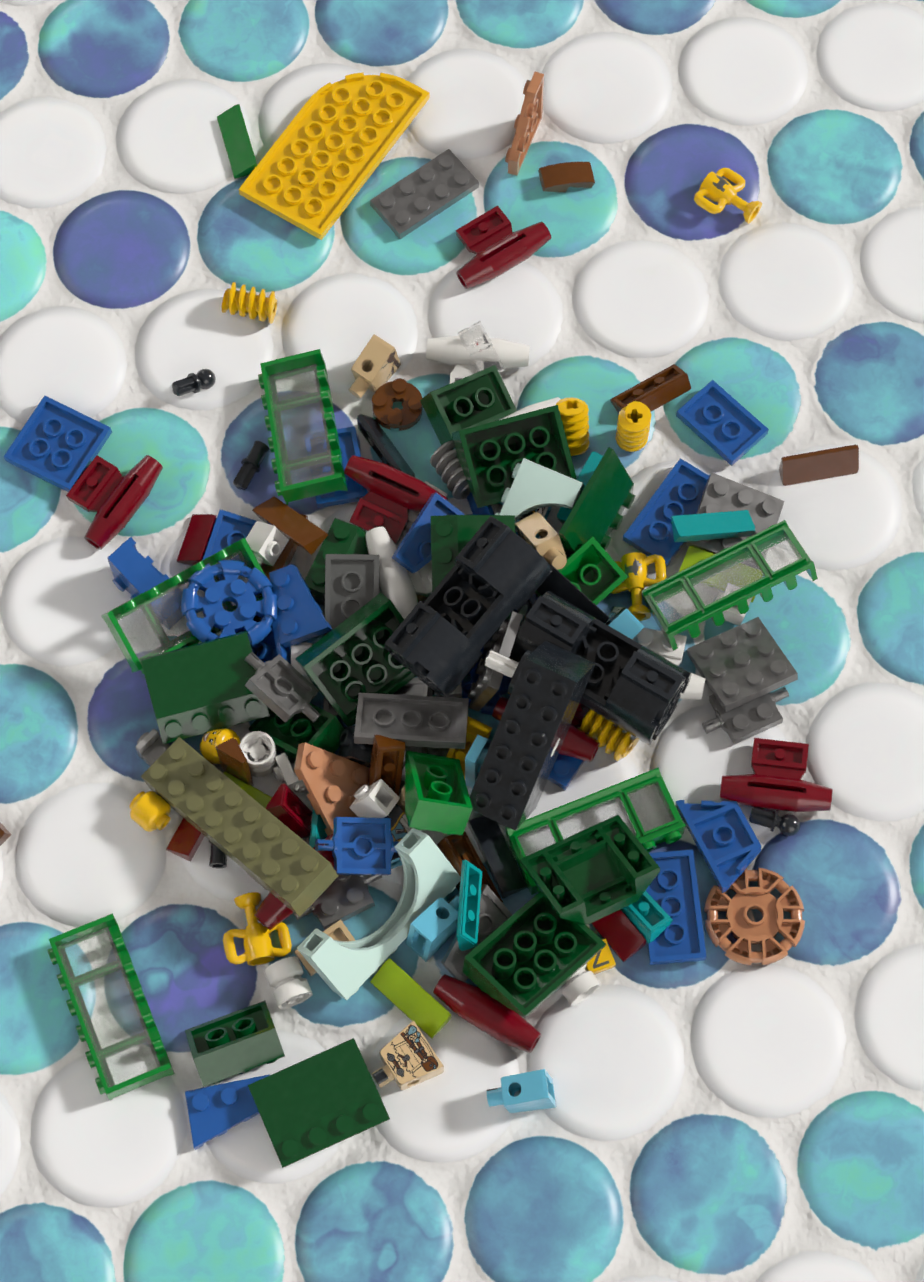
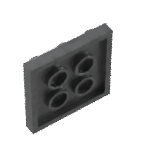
(727, 495)
(742, 664)
(489, 679)

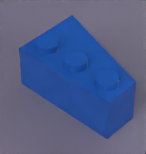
(132, 570)

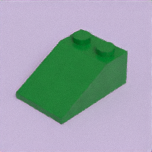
(436, 794)

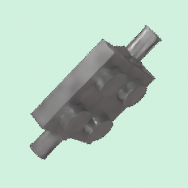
(282, 688)
(748, 718)
(342, 899)

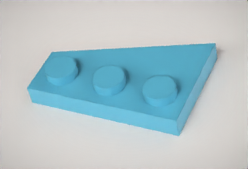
(475, 759)

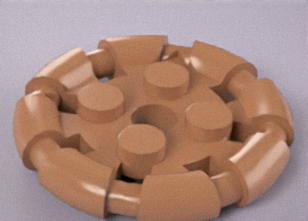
(752, 932)

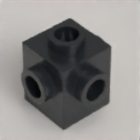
(355, 752)

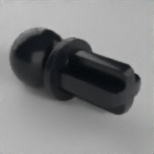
(194, 382)
(787, 824)

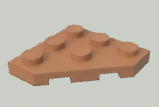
(526, 122)
(330, 782)

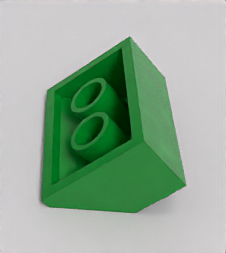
(592, 571)

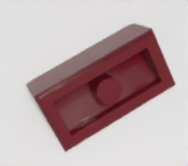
(196, 539)
(291, 811)
(185, 841)
(620, 934)

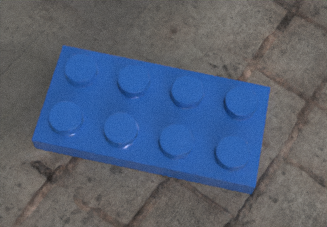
(676, 496)
(678, 895)

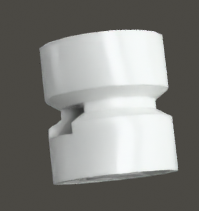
(259, 752)
(286, 978)
(580, 986)

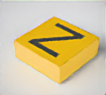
(601, 961)

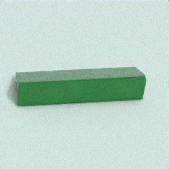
(237, 142)

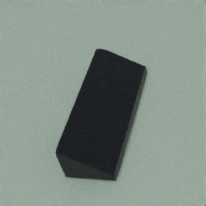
(382, 444)
(566, 590)
(497, 855)

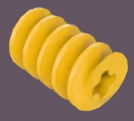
(249, 303)
(575, 423)
(633, 426)
(608, 735)

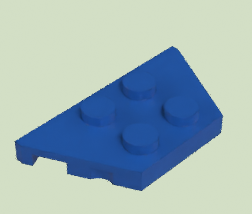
(721, 837)

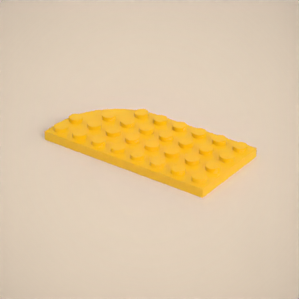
(333, 149)

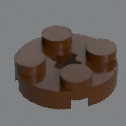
(395, 418)

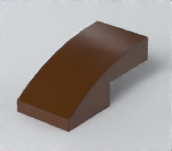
(565, 175)

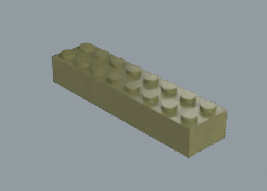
(240, 827)

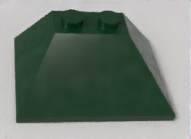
(593, 871)

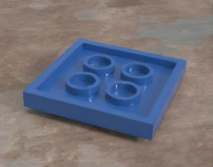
(57, 443)

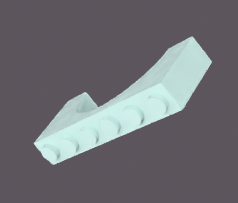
(535, 489)
(350, 963)

